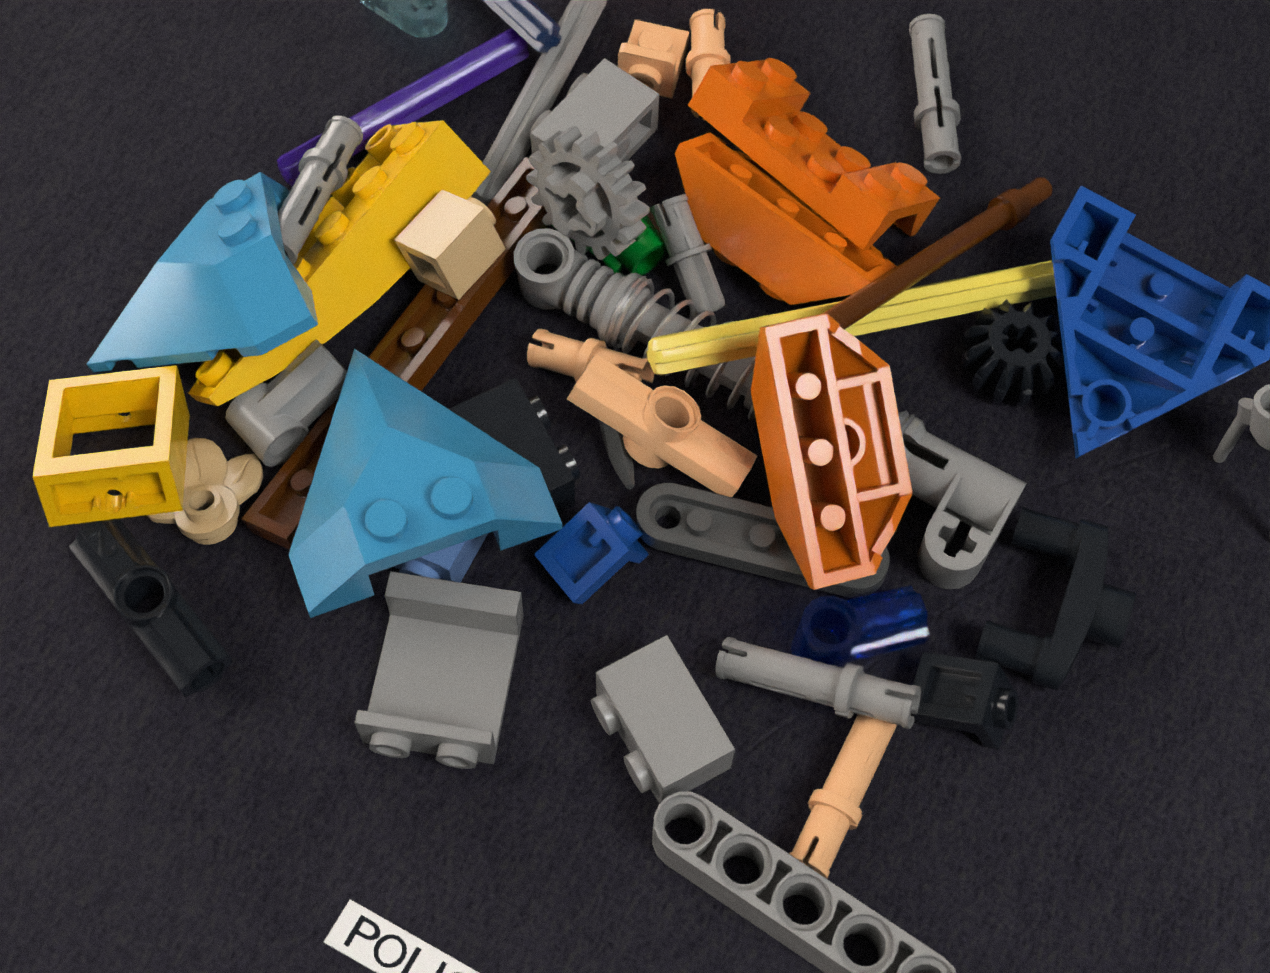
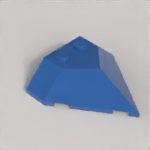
(1143, 325)

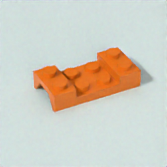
(760, 113)

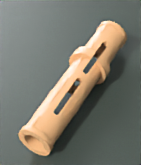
(837, 804)

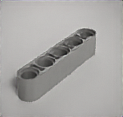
(781, 878)

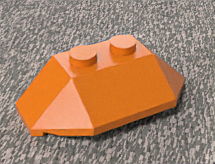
(768, 228)
(829, 447)

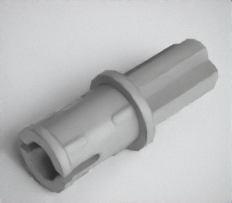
(688, 254)

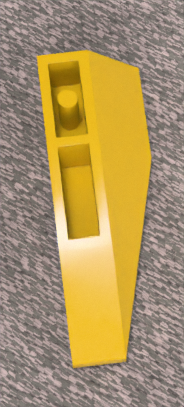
(352, 245)

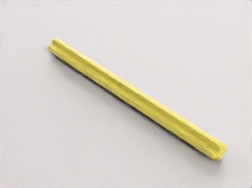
(913, 306)

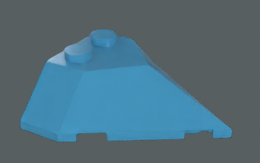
(216, 287)
(402, 484)

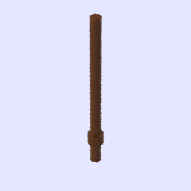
(1001, 214)

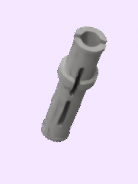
(939, 135)
(321, 173)
(842, 688)

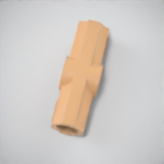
(662, 427)

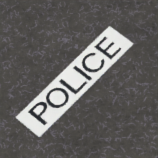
(386, 946)

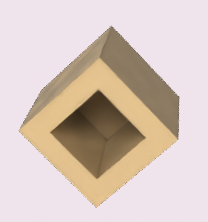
(451, 243)

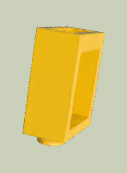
(147, 477)

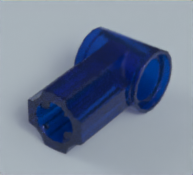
(862, 625)

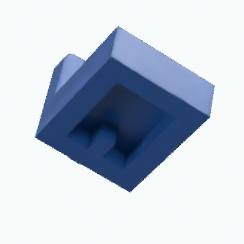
(591, 550)

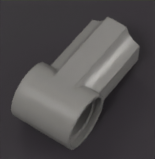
(277, 414)

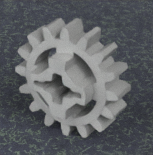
(588, 192)

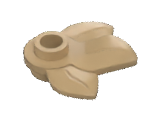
(213, 492)

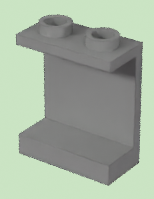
(443, 670)

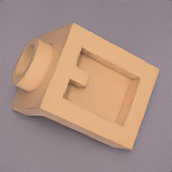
(654, 56)

